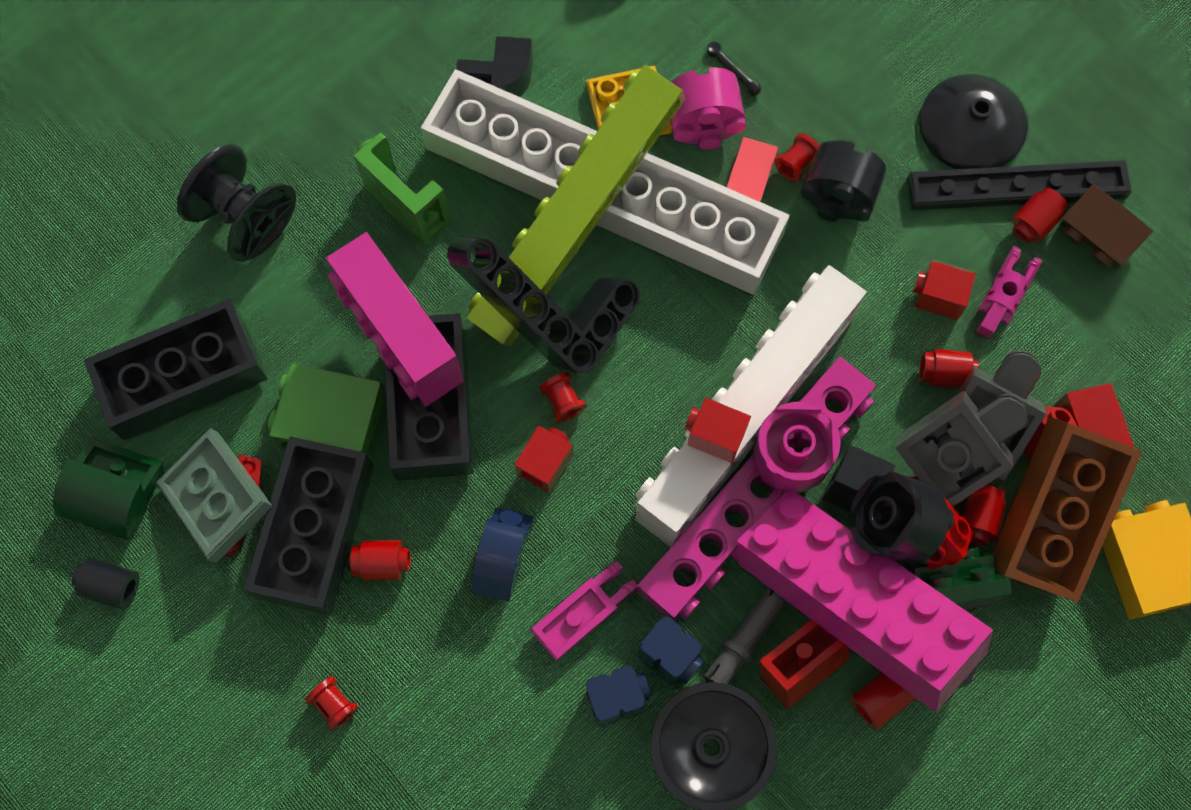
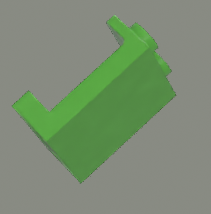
(420, 213)
(327, 408)

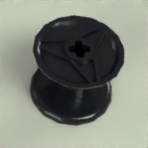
(217, 187)

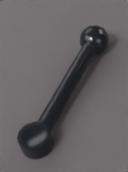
(714, 50)

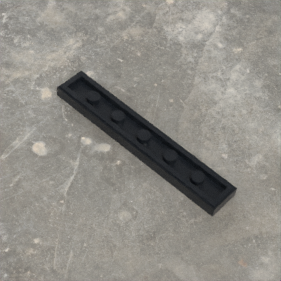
(1014, 184)

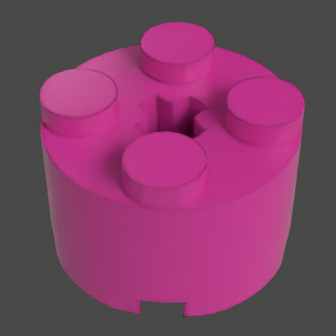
(710, 110)
(814, 435)

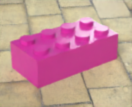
(393, 321)

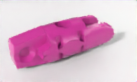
(1000, 306)

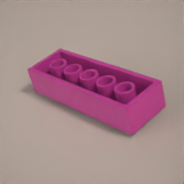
(864, 599)

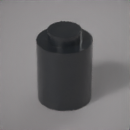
(105, 583)

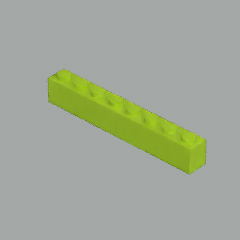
(586, 189)

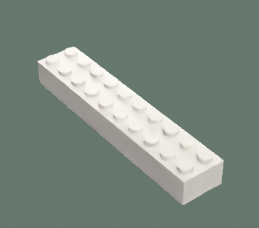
(657, 206)

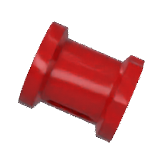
(797, 157)
(562, 397)
(331, 703)

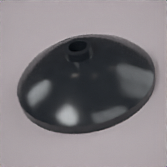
(969, 138)
(743, 738)

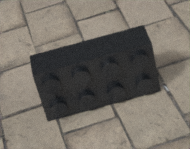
(175, 370)
(434, 437)
(309, 526)

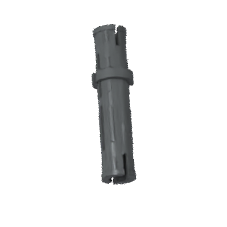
(740, 646)

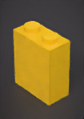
(1151, 558)

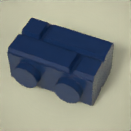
(671, 652)
(617, 695)

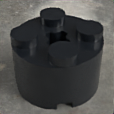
(843, 181)
(900, 518)

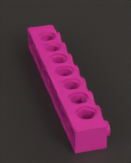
(658, 587)

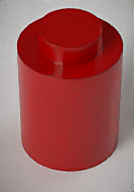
(880, 701)

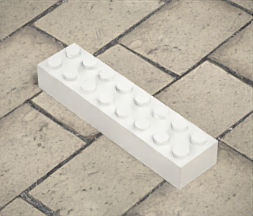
(760, 386)

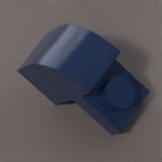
(500, 554)

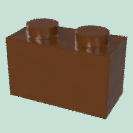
(1104, 227)

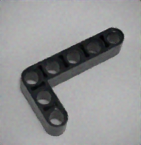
(566, 333)

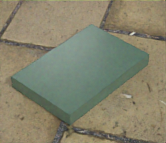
(213, 495)

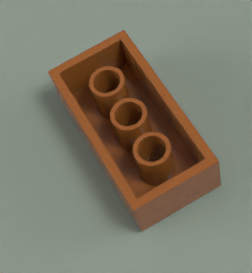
(1064, 509)

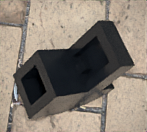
(510, 67)

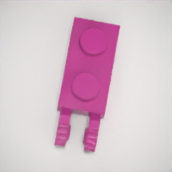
(581, 613)

